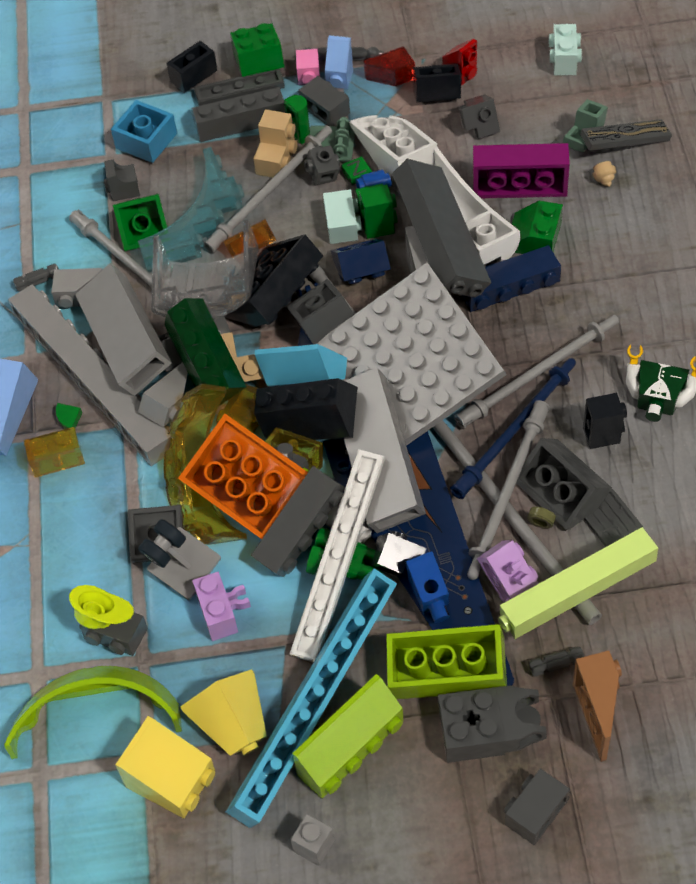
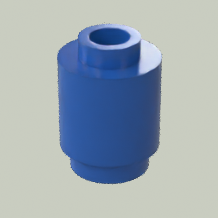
(374, 178)

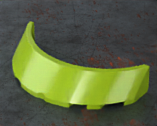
(90, 682)

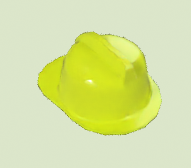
(98, 608)

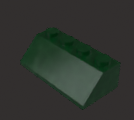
(202, 347)

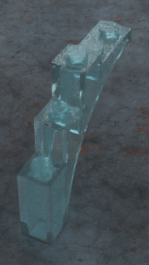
(184, 237)

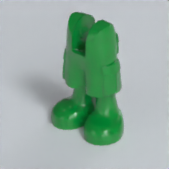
(359, 565)

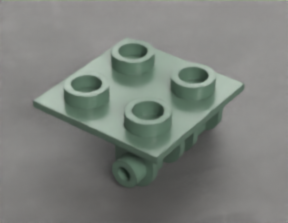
(340, 139)

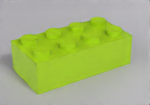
(445, 661)

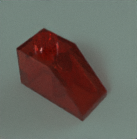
(390, 68)

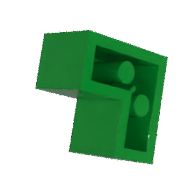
(377, 210)

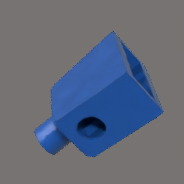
(426, 579)

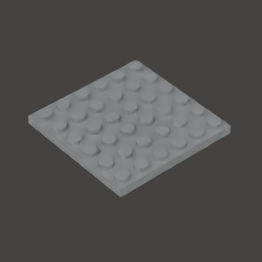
(421, 347)

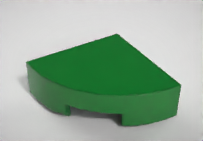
(68, 415)

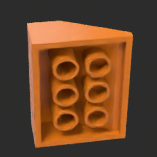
(243, 476)

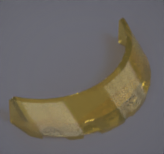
(187, 436)

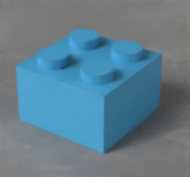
(144, 131)

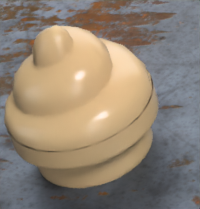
(604, 173)

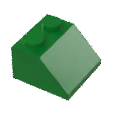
(538, 225)

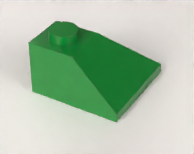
(139, 219)

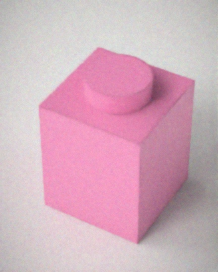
(307, 65)

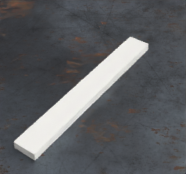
(337, 556)

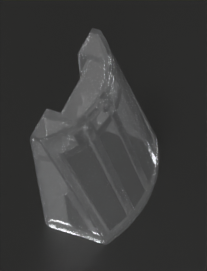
(221, 283)

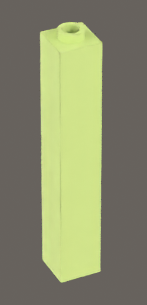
(577, 583)

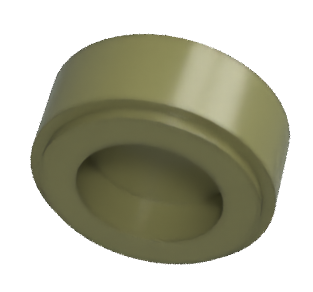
(541, 517)

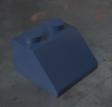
(361, 260)

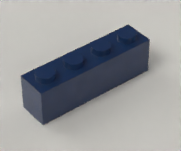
(517, 277)

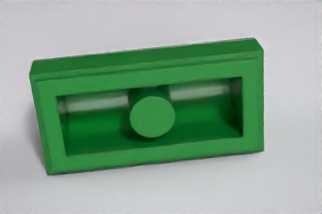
(298, 108)

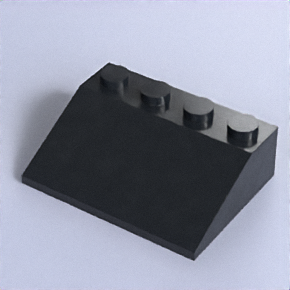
(277, 276)

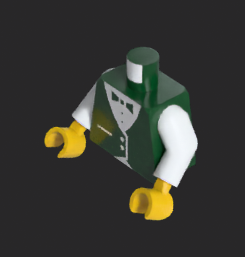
(659, 386)

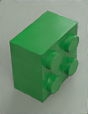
(257, 49)

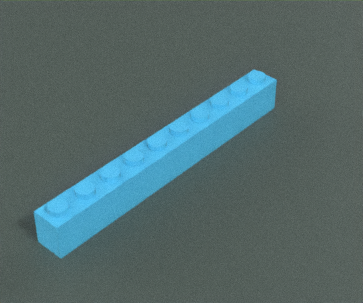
(311, 699)

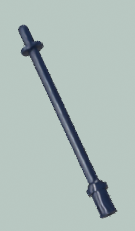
(473, 474)

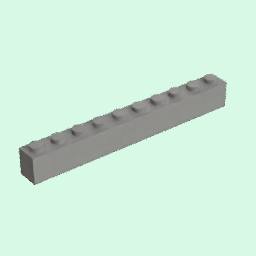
(89, 372)

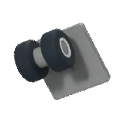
(178, 558)

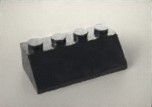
(310, 409)

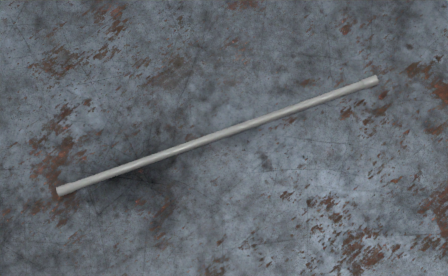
(586, 608)

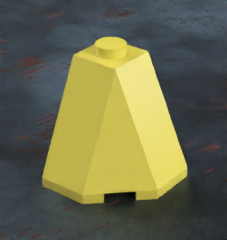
(230, 713)

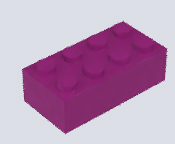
(521, 170)

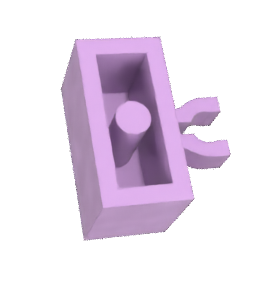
(508, 569)
(218, 605)

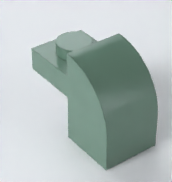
(588, 115)

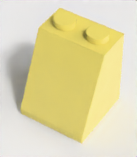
(165, 768)

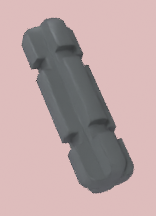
(35, 277)
(555, 661)

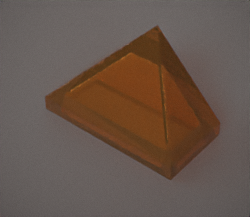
(262, 234)

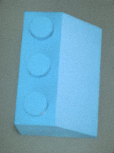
(300, 364)

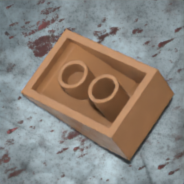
(596, 688)

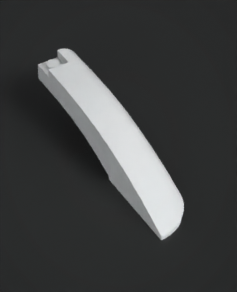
(396, 139)

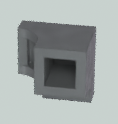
(481, 115)
(121, 181)

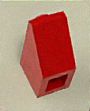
(466, 57)

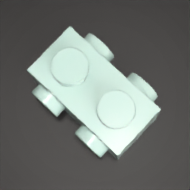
(565, 51)

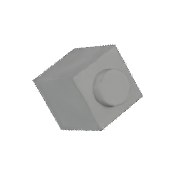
(312, 840)

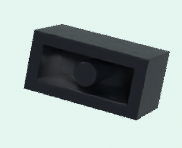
(192, 66)
(437, 83)
(604, 420)

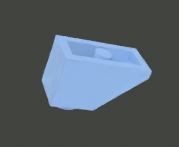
(339, 61)

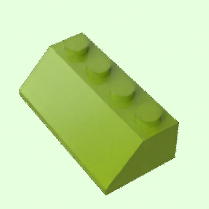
(348, 737)

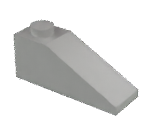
(163, 399)

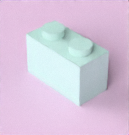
(341, 217)

